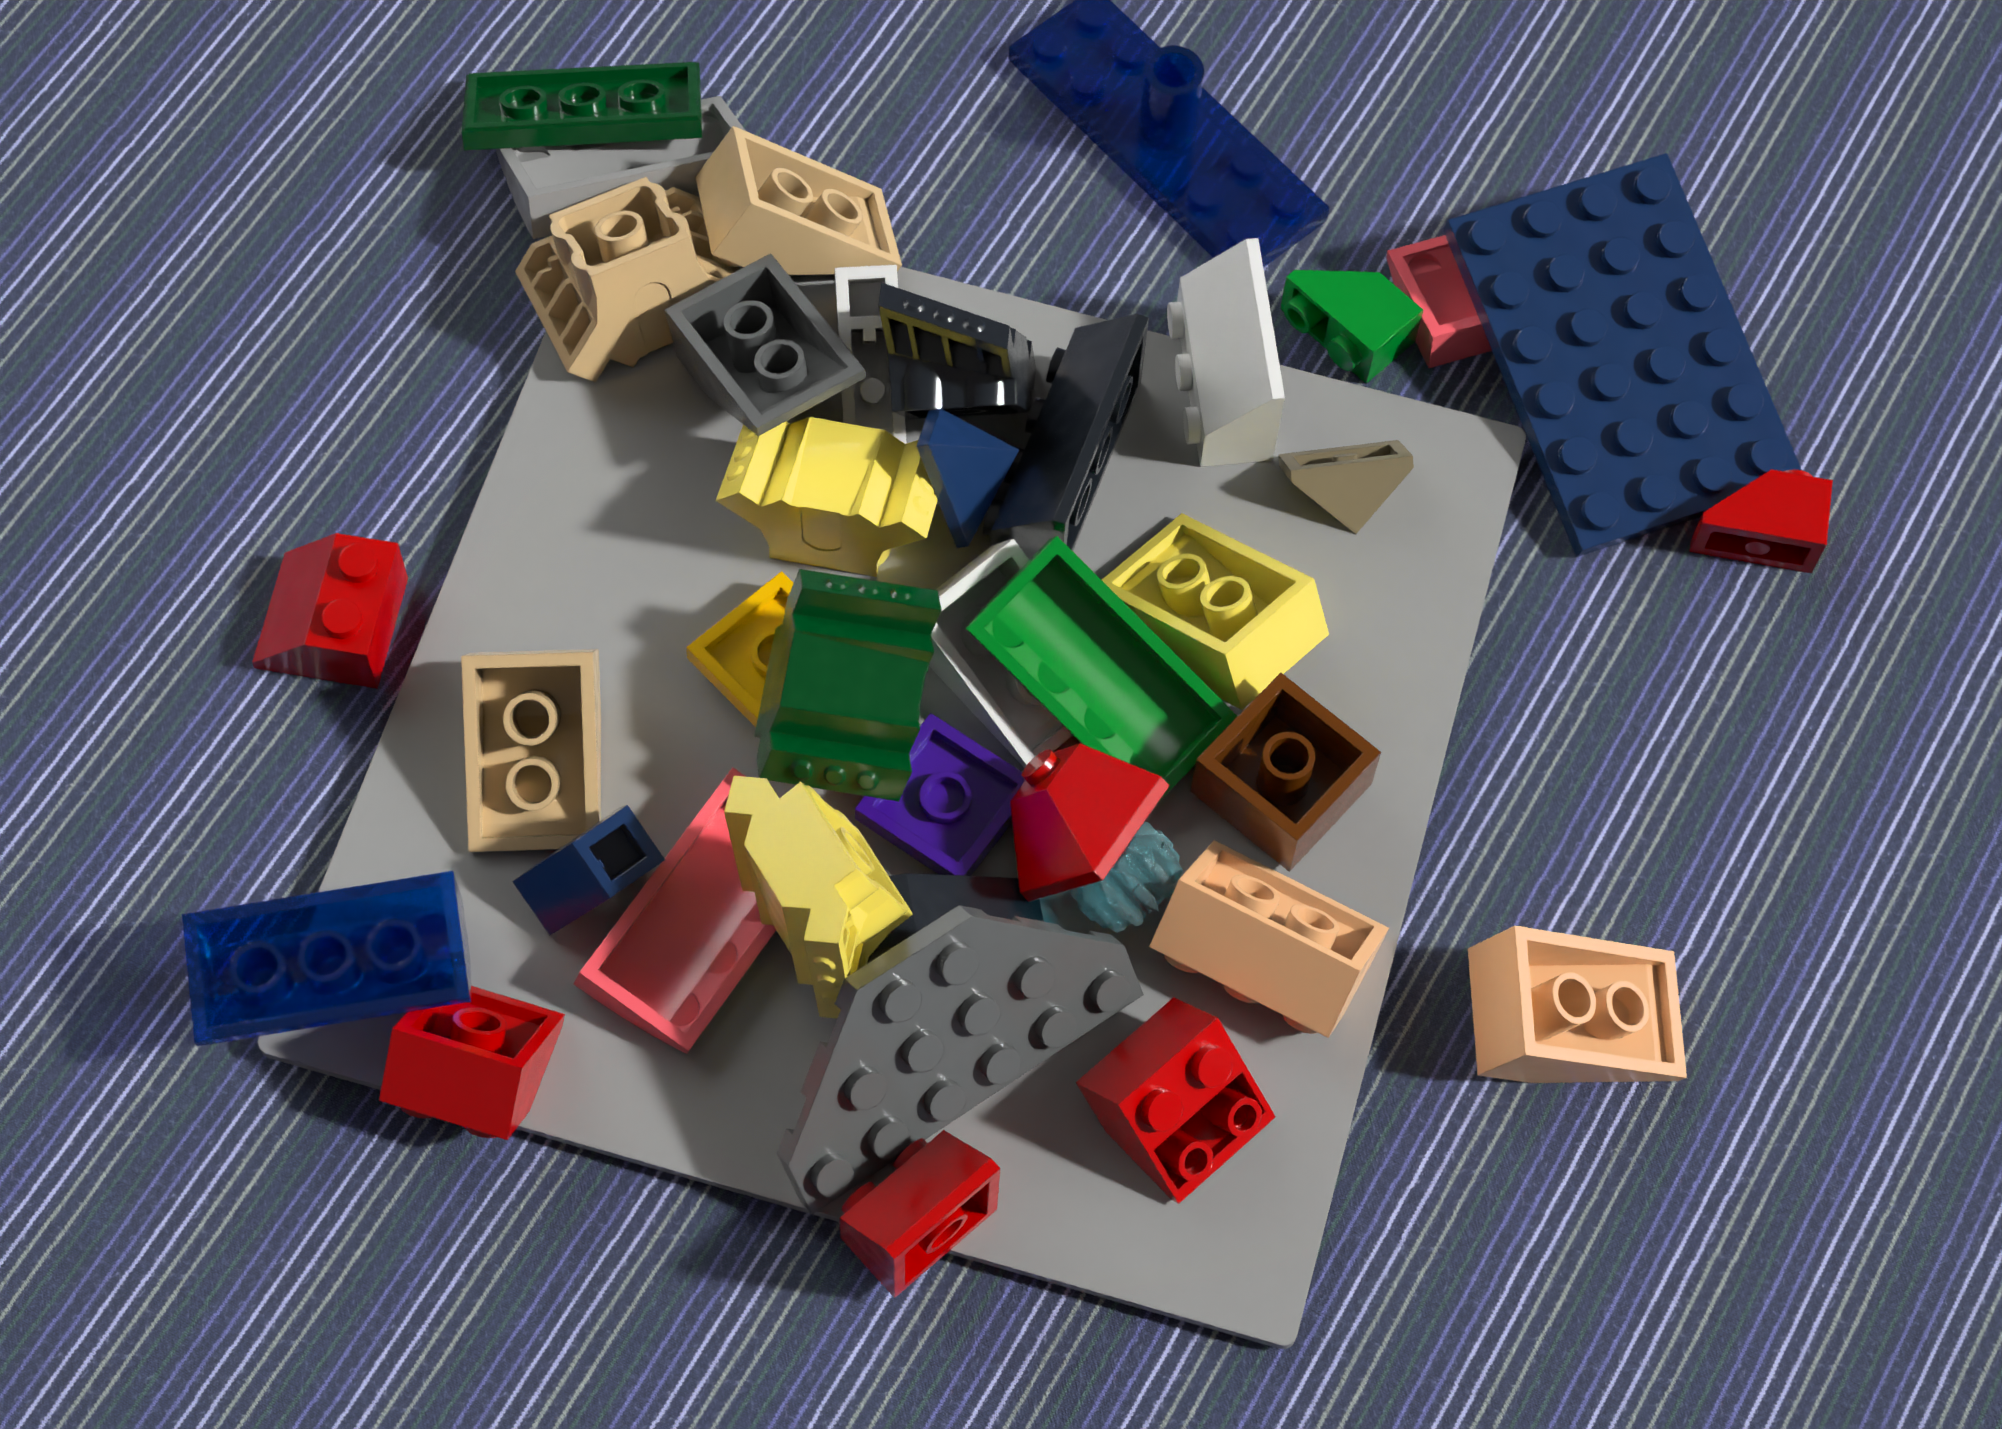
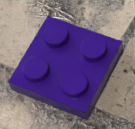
(951, 804)

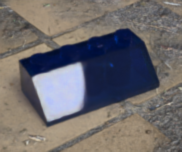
(327, 958)

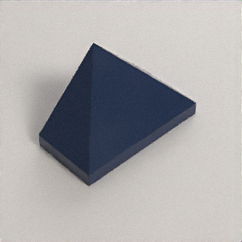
(963, 470)

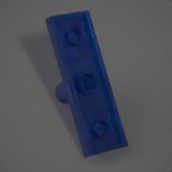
(1166, 130)

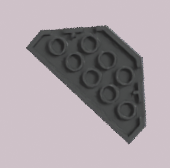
(940, 1033)

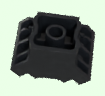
(952, 359)

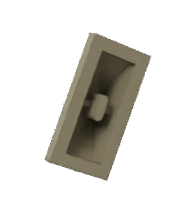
(1349, 479)

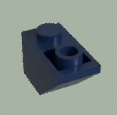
(588, 870)

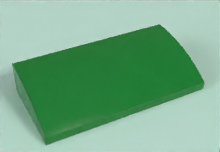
(1099, 666)

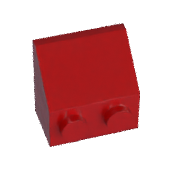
(334, 610)
(471, 1062)
(920, 1209)

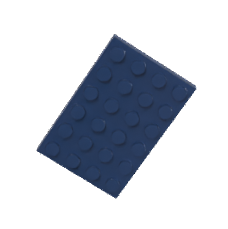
(1620, 351)

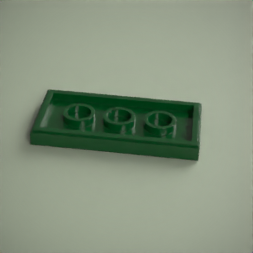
(582, 106)

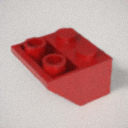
(1177, 1097)

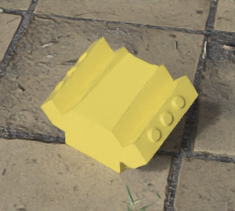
(830, 493)
(812, 882)

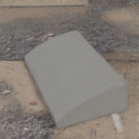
(565, 175)

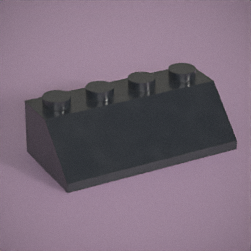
(1071, 435)

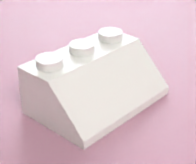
(1228, 358)

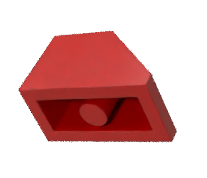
(1770, 522)

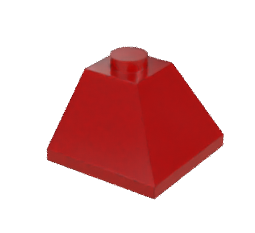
(1077, 817)

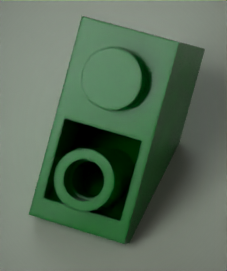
(1352, 315)

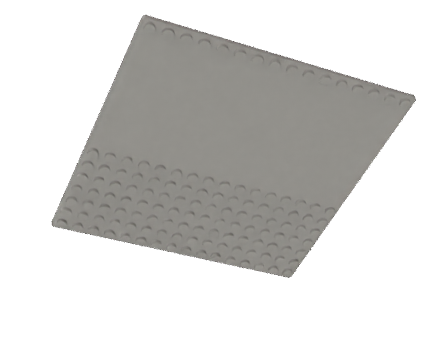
(613, 542)

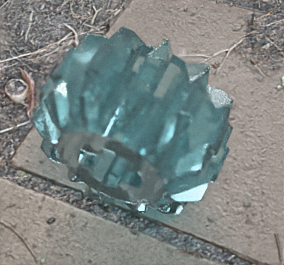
(1135, 882)

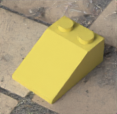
(1221, 607)

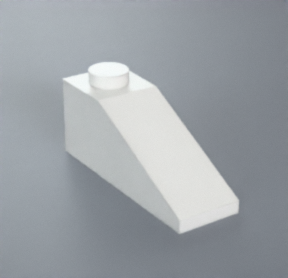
(861, 330)

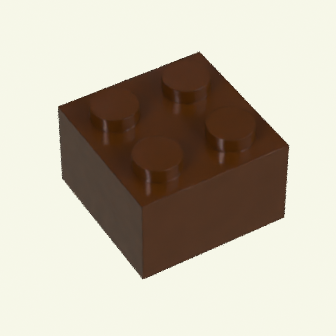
(1284, 771)

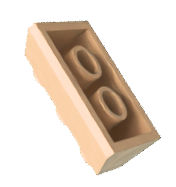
(1268, 938)

